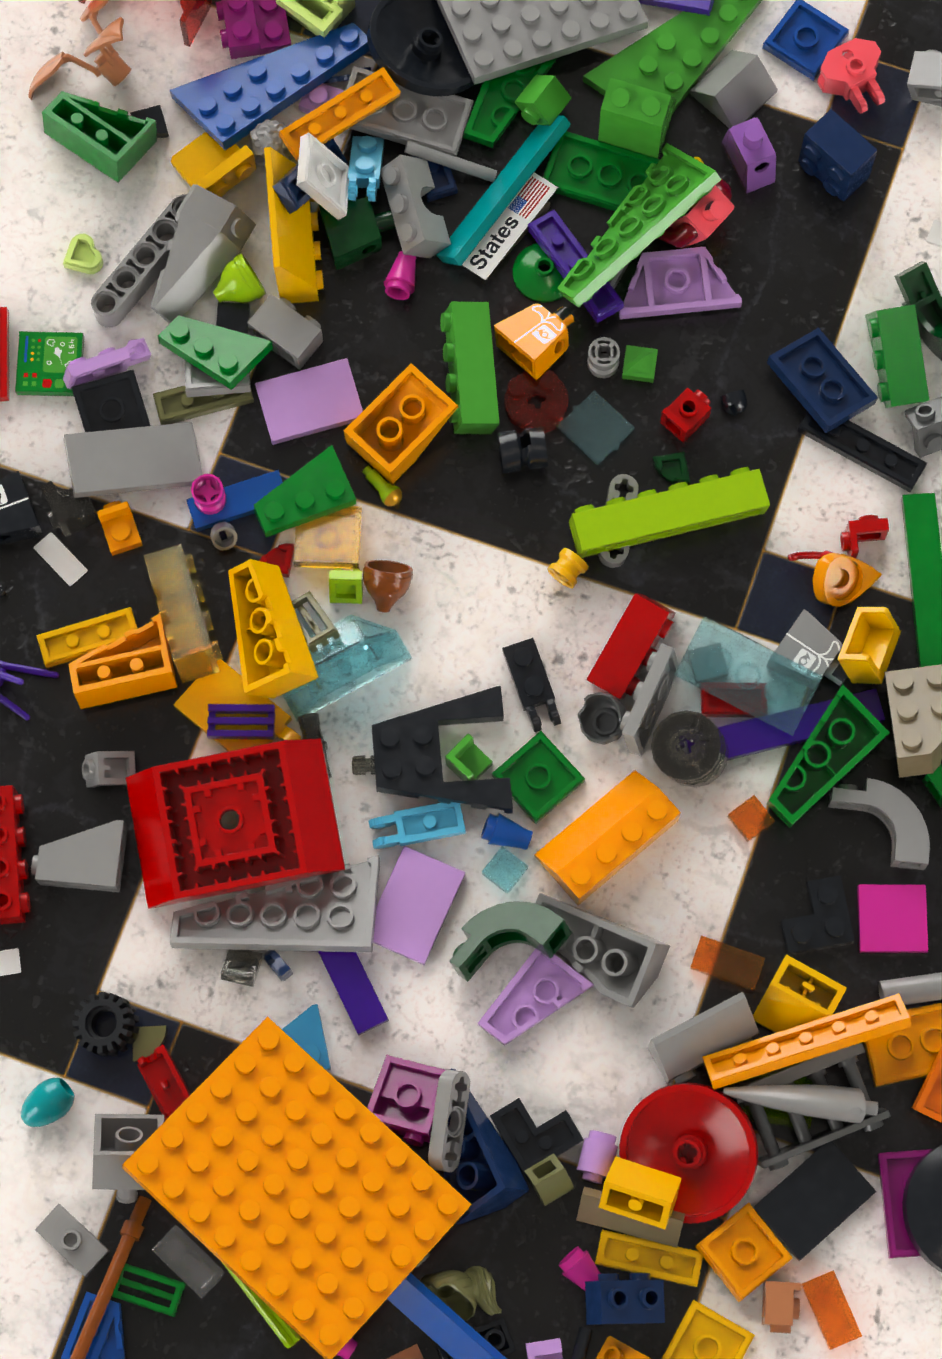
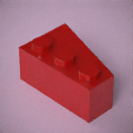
(631, 646)

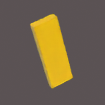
(83, 637)
(646, 1256)

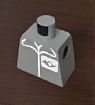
(813, 647)

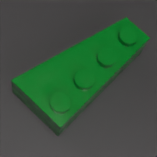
(832, 750)

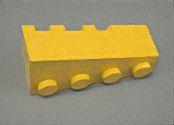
(268, 632)

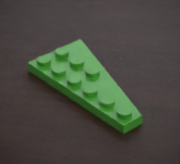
(676, 52)
(639, 220)

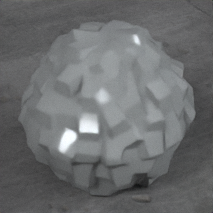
(267, 135)

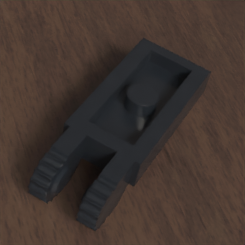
(531, 681)

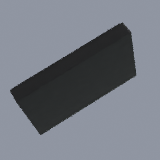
(814, 1200)

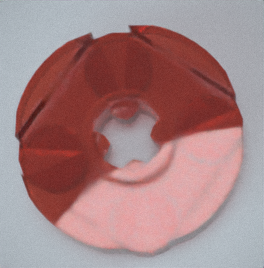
(552, 409)

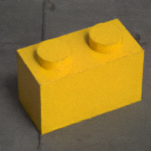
(640, 1192)

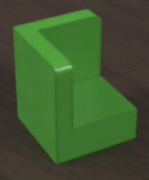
(468, 760)

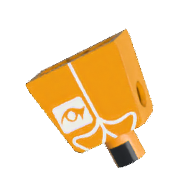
(534, 337)

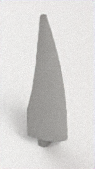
(816, 1101)

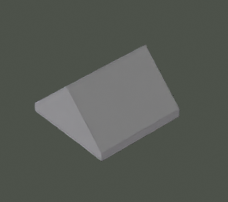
(735, 88)

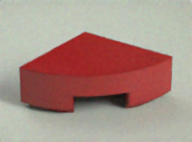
(281, 556)

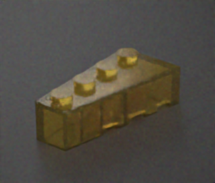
(182, 614)

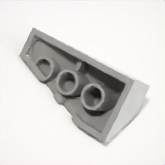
(205, 240)
(609, 954)

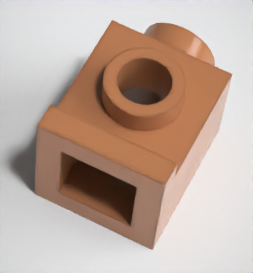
(779, 1305)

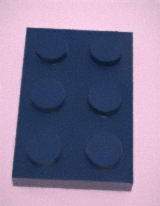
(822, 380)

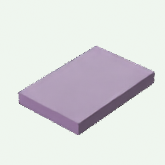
(309, 401)
(415, 904)

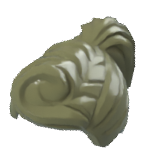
(465, 1290)

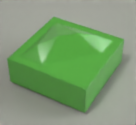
(639, 363)

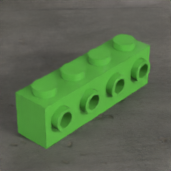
(470, 367)

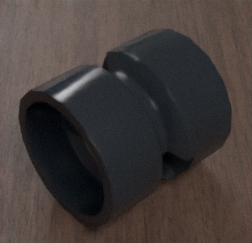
(522, 449)

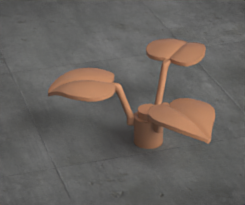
(108, 61)

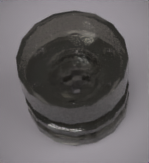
(707, 756)

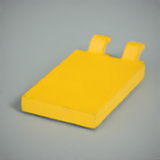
(228, 688)

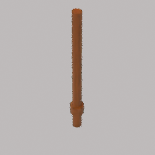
(130, 1232)

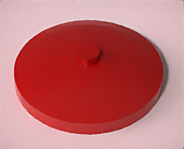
(696, 1137)

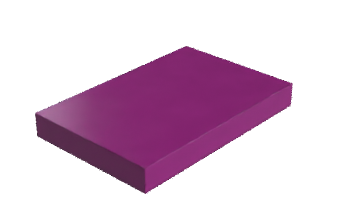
(894, 1173)

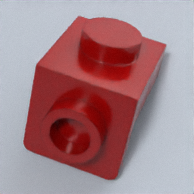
(862, 530)

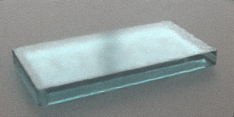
(748, 675)

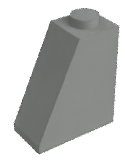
(84, 859)

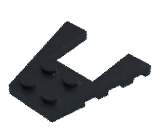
(410, 753)

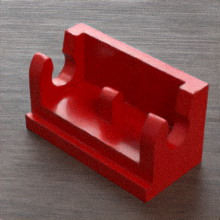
(163, 1080)

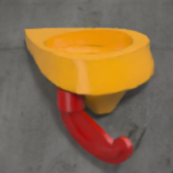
(838, 576)

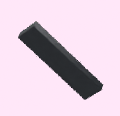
(867, 451)

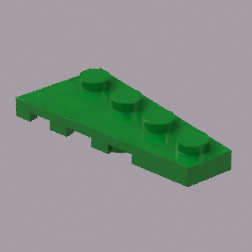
(496, 105)

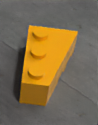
(126, 668)

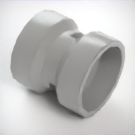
(603, 364)

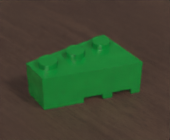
(99, 135)

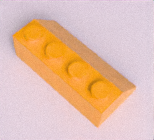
(608, 836)

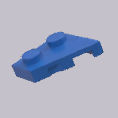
(109, 1338)

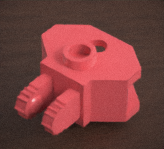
(852, 73)

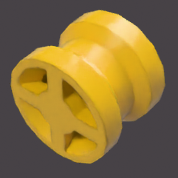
(568, 568)

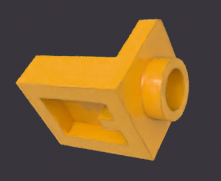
(119, 527)

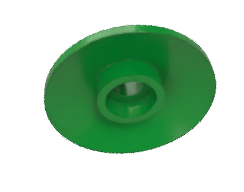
(532, 281)

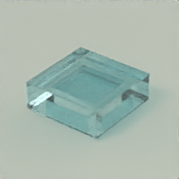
(504, 870)

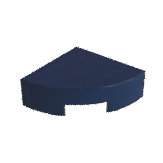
(277, 964)

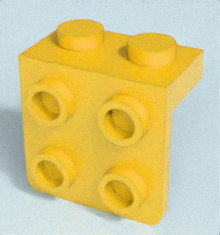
(211, 166)

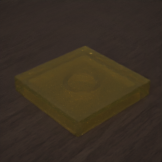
(330, 540)

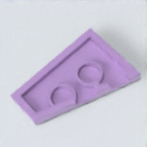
(532, 995)

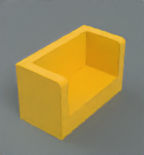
(869, 645)

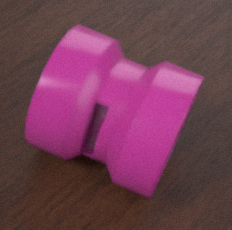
(208, 486)

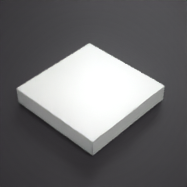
(323, 176)

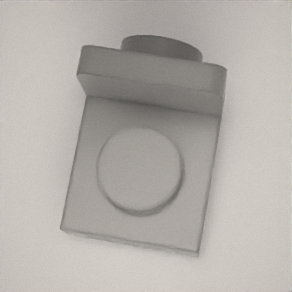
(108, 768)

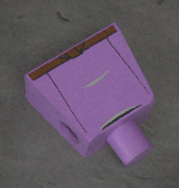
(751, 148)

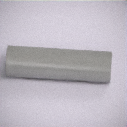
(914, 988)

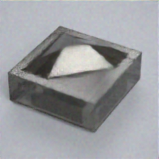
(241, 967)

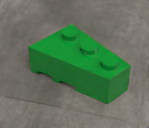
(897, 356)

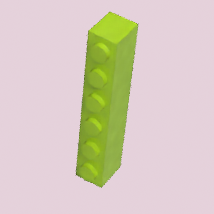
(668, 512)

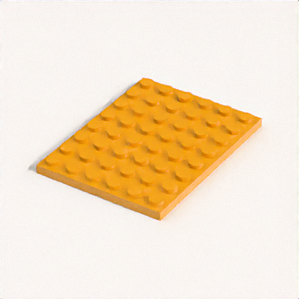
(297, 1188)

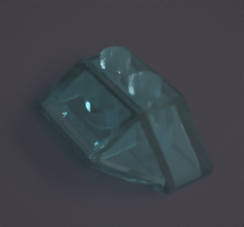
(348, 663)

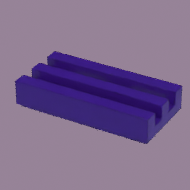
(215, 709)

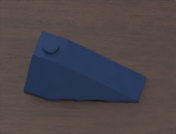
(486, 1169)

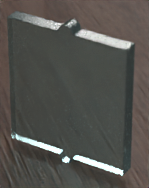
(596, 427)

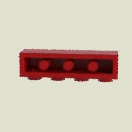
(13, 869)

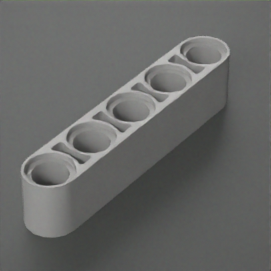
(132, 270)

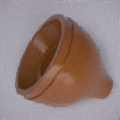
(386, 582)

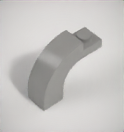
(897, 812)

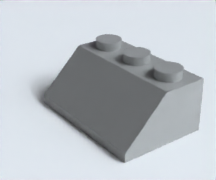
(716, 1029)

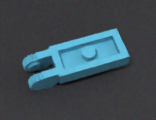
(365, 166)
(420, 824)

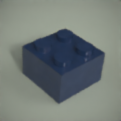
(837, 155)

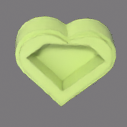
(83, 255)

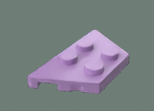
(677, 284)

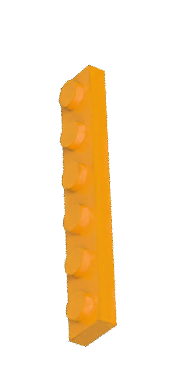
(807, 1041)

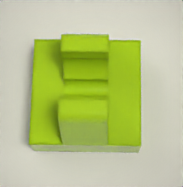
(345, 586)

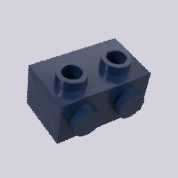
(624, 1301)

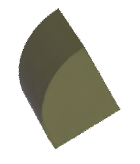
(549, 1179)

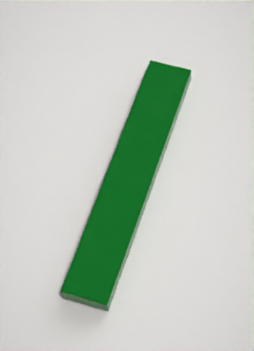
(925, 573)

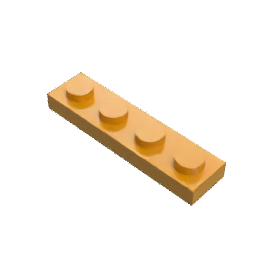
(342, 111)

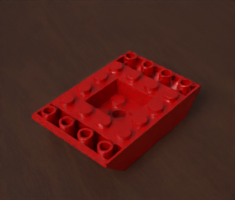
(282, 830)

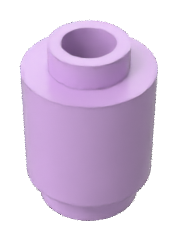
(597, 1156)

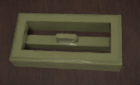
(320, 636)

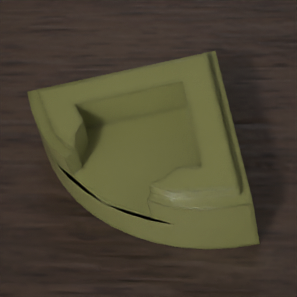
(147, 1040)

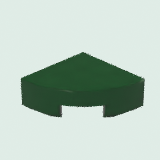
(672, 467)

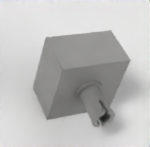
(114, 1142)

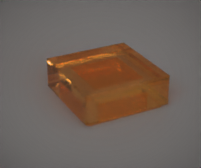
(750, 818)

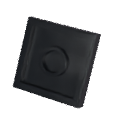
(111, 403)

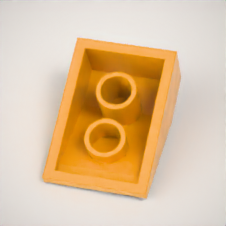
(400, 423)

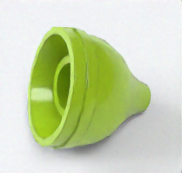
(239, 282)

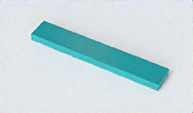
(503, 191)

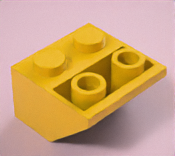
(797, 997)

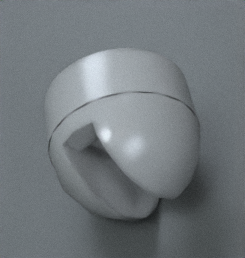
(230, 533)

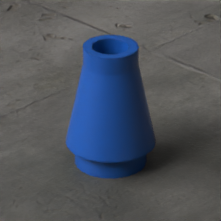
(505, 832)

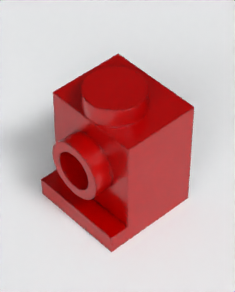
(685, 423)

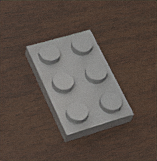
(649, 698)

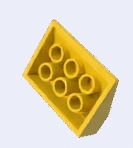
(292, 238)

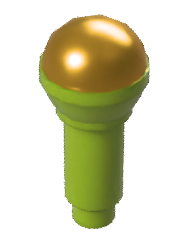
(390, 494)

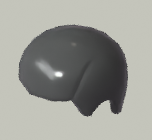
(601, 718)

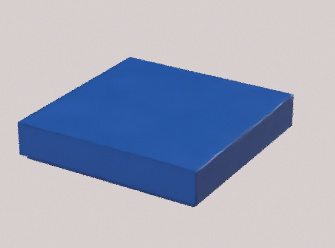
(805, 38)

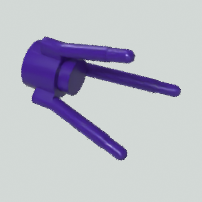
(11, 678)

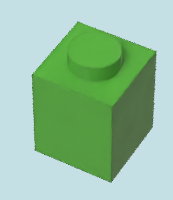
(542, 100)

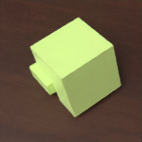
(318, 15)

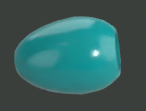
(47, 1103)

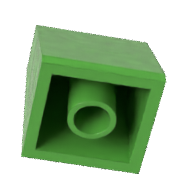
(635, 117)

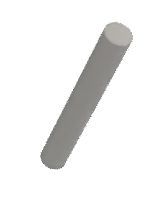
(450, 161)

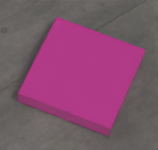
(892, 918)

